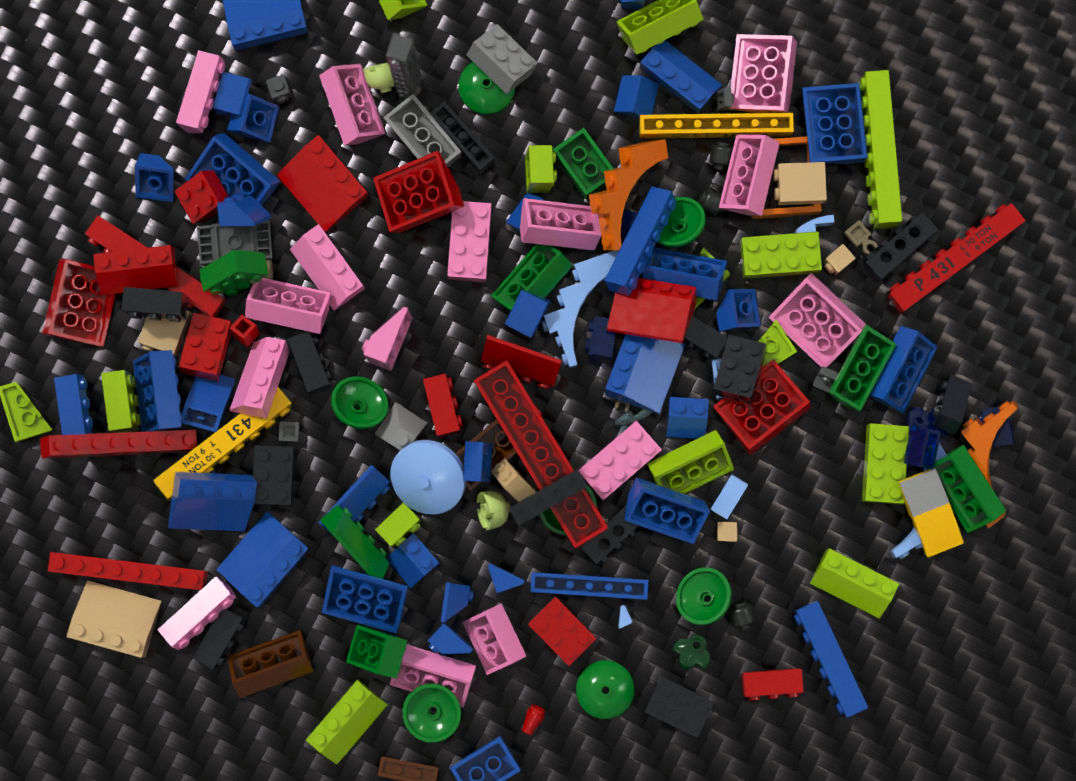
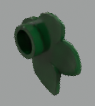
(690, 654)

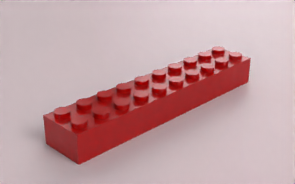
(538, 450)

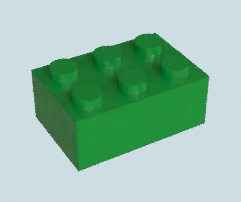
(583, 162)
(233, 272)
(376, 651)

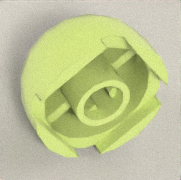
(379, 77)
(493, 509)

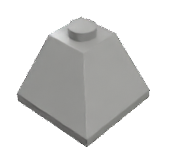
(400, 427)

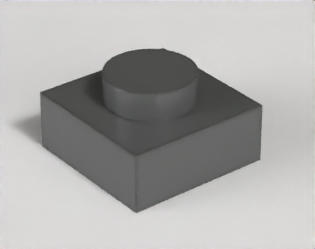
(289, 431)

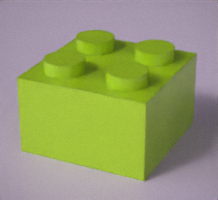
(539, 169)
(398, 525)

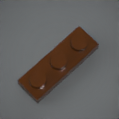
(406, 770)

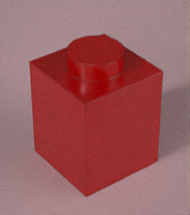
(244, 330)

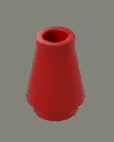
(533, 718)

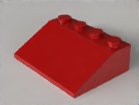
(322, 184)
(417, 192)
(76, 305)
(654, 311)
(524, 362)
(773, 408)

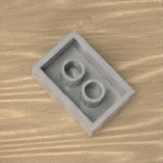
(501, 58)

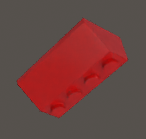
(136, 269)

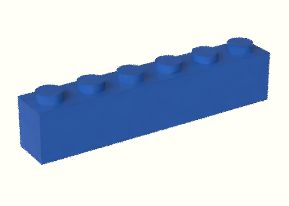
(640, 241)
(589, 585)
(831, 659)

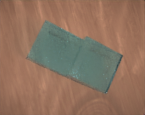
(629, 418)

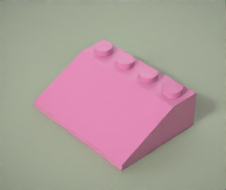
(763, 73)
(818, 321)
(386, 341)

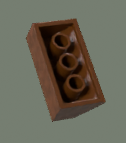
(501, 447)
(269, 664)

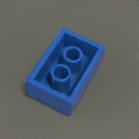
(487, 763)

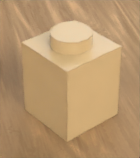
(838, 260)

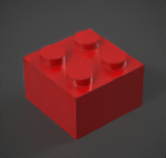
(201, 195)

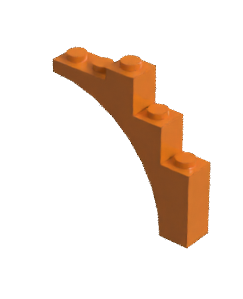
(619, 181)
(981, 437)

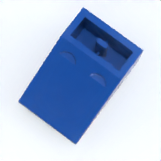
(208, 403)

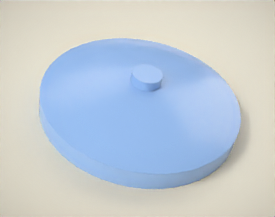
(428, 477)

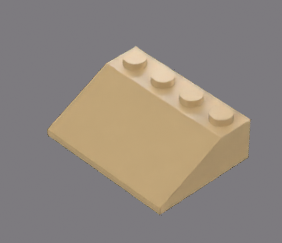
(114, 619)

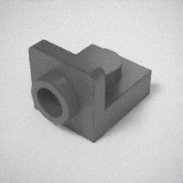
(278, 89)
(724, 99)
(825, 379)

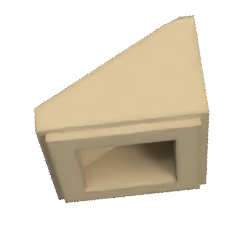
(727, 531)

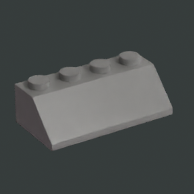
(421, 131)

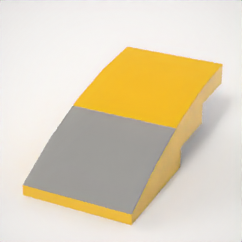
(930, 512)

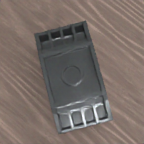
(219, 240)

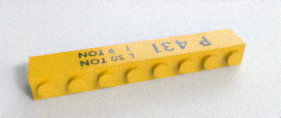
(715, 125)
(222, 443)

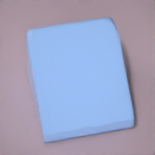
(624, 617)

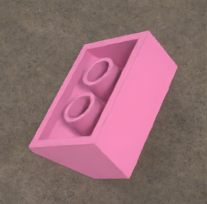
(494, 639)

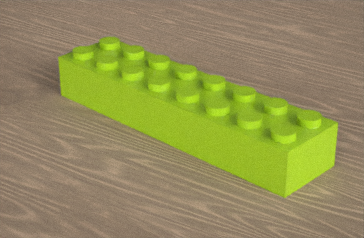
(881, 150)

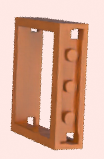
(814, 209)

